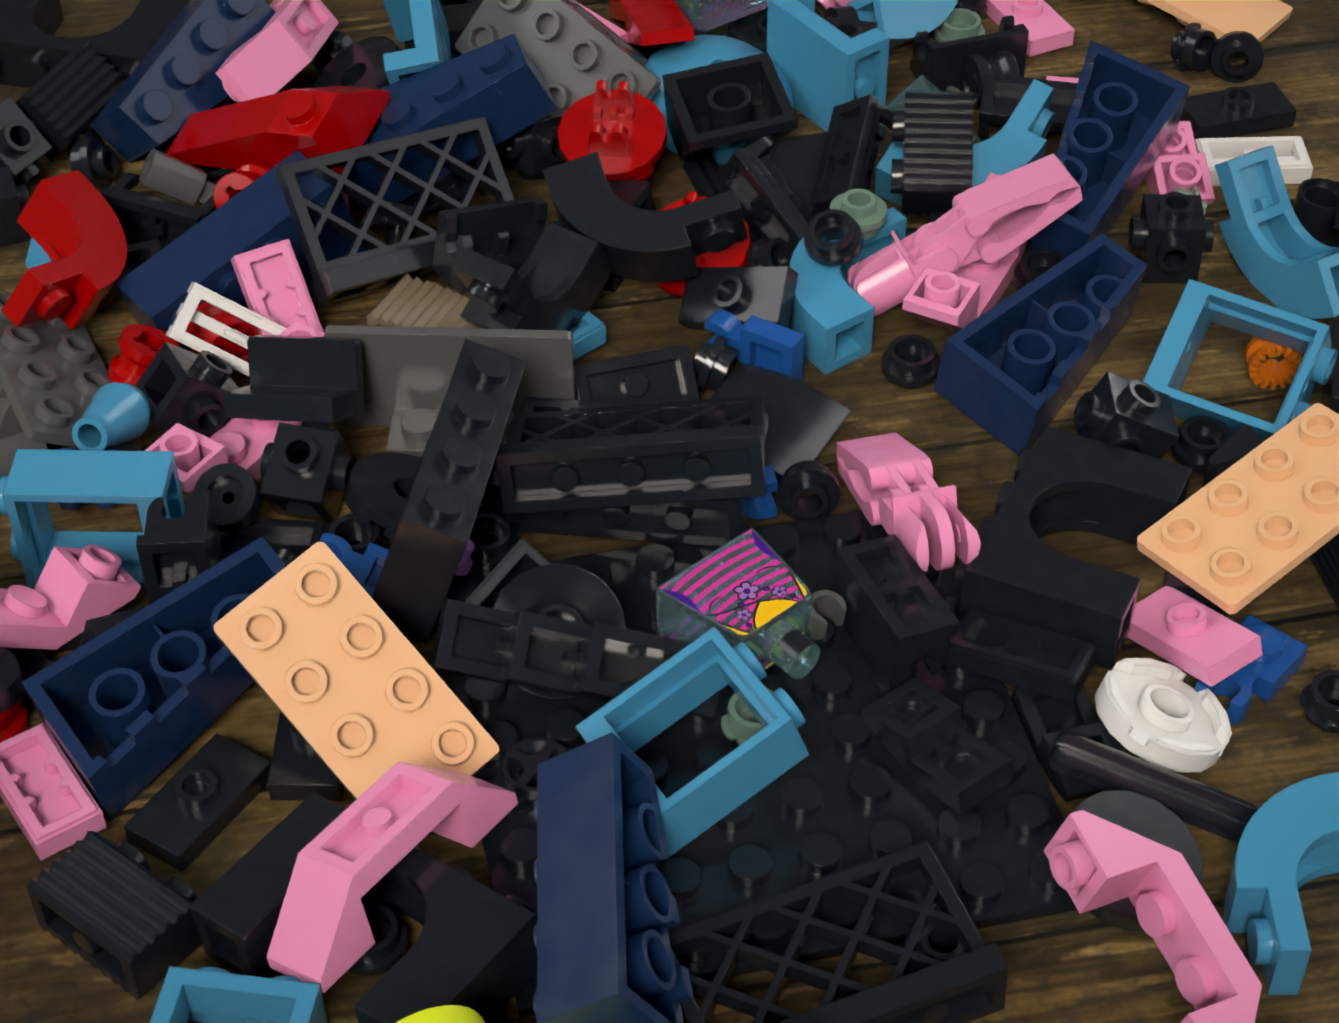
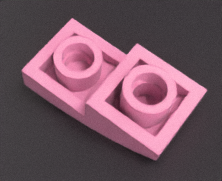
(1181, 166)

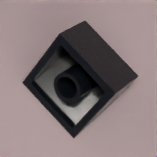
(726, 105)

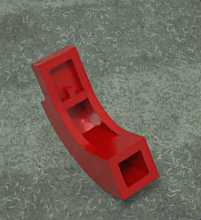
(84, 249)

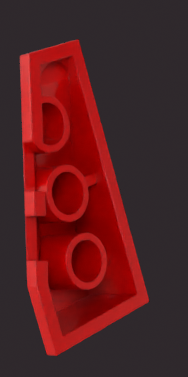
(279, 124)

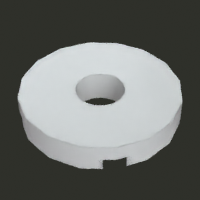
(1162, 716)

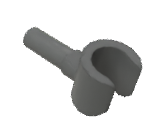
(829, 605)

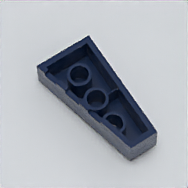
(179, 74)
(486, 82)
(1111, 141)
(205, 251)
(1038, 344)
(150, 681)
(600, 893)

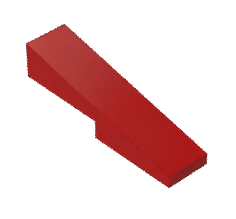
(652, 21)

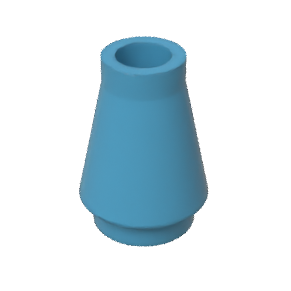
(112, 417)

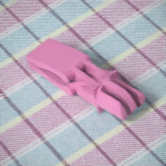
(981, 225)
(898, 491)

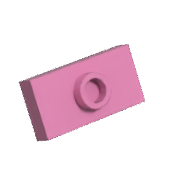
(1045, 26)
(275, 285)
(1193, 636)
(46, 792)

